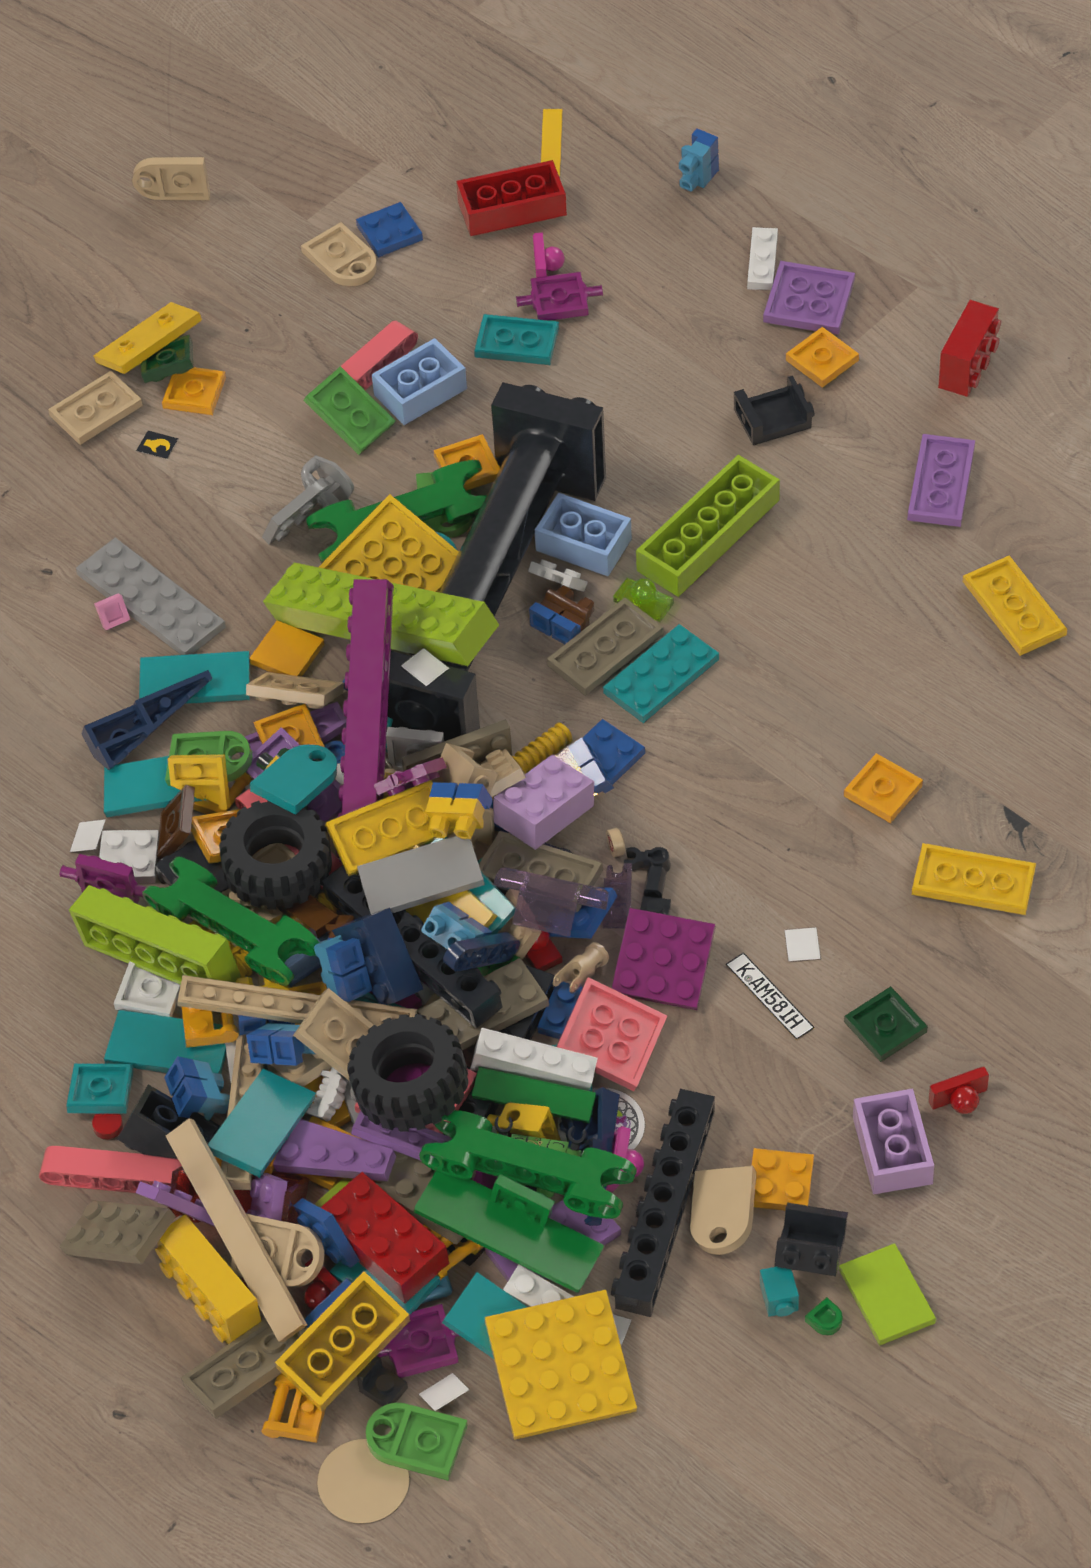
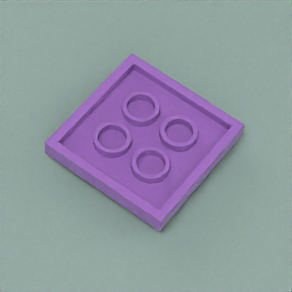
(809, 297)

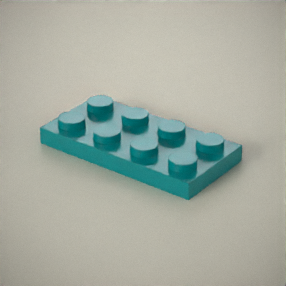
(661, 673)

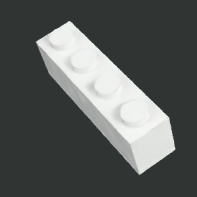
(533, 1060)

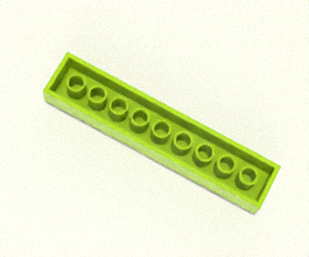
(439, 622)

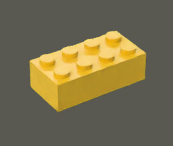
(207, 1281)
(342, 1341)

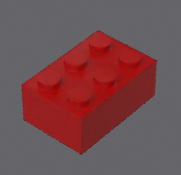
(969, 348)

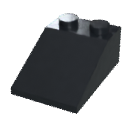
(154, 1119)

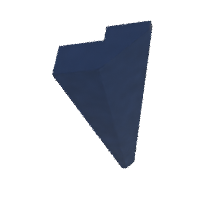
(121, 732)
(599, 1130)

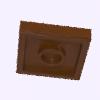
(175, 822)

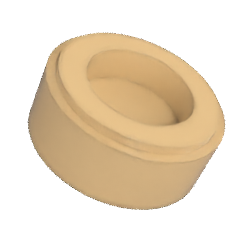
(615, 842)

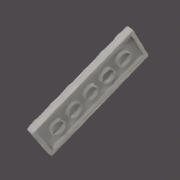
(151, 597)

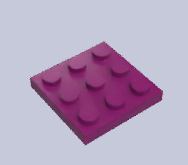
(663, 958)

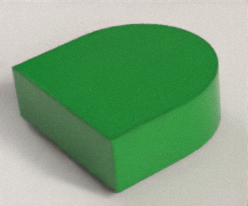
(825, 1318)

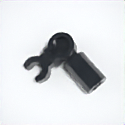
(656, 862)

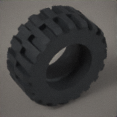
(280, 882)
(415, 1101)

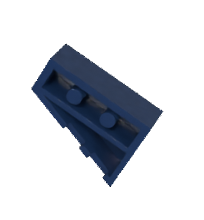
(385, 956)

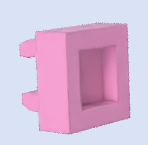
(112, 611)

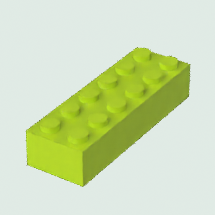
(707, 525)
(152, 939)

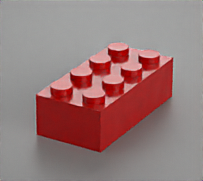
(511, 198)
(387, 1237)

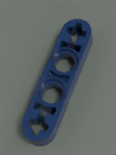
(481, 951)

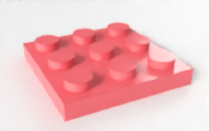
(614, 1031)

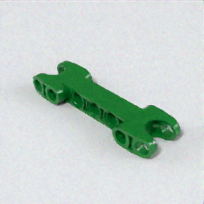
(443, 497)
(266, 942)
(576, 1177)

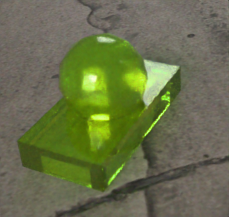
(645, 597)

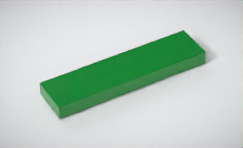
(511, 1088)

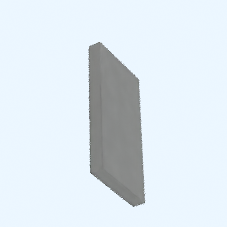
(421, 875)

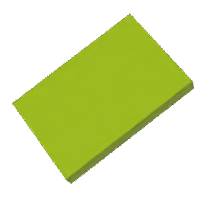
(887, 1294)

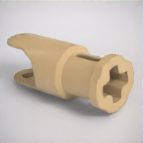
(582, 966)

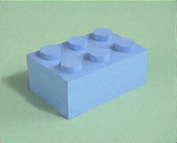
(419, 381)
(583, 534)

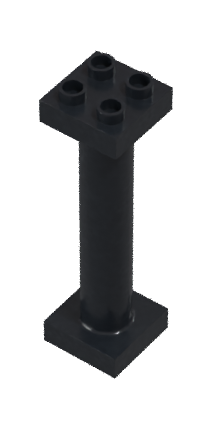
(541, 448)

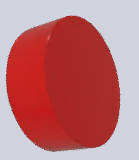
(107, 1125)

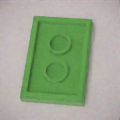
(349, 410)

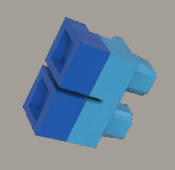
(699, 161)
(450, 924)
(343, 967)
(276, 1045)
(196, 1088)

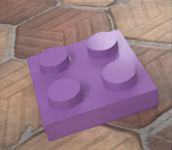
(267, 1196)

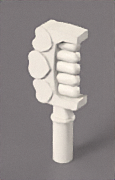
(329, 1096)

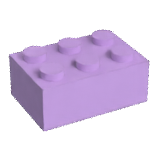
(543, 802)
(893, 1141)

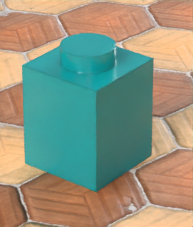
(779, 1291)

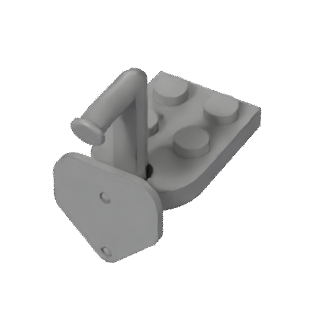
(329, 489)

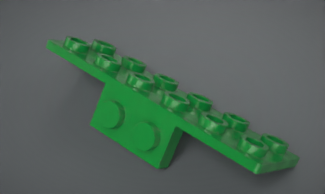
(512, 1224)

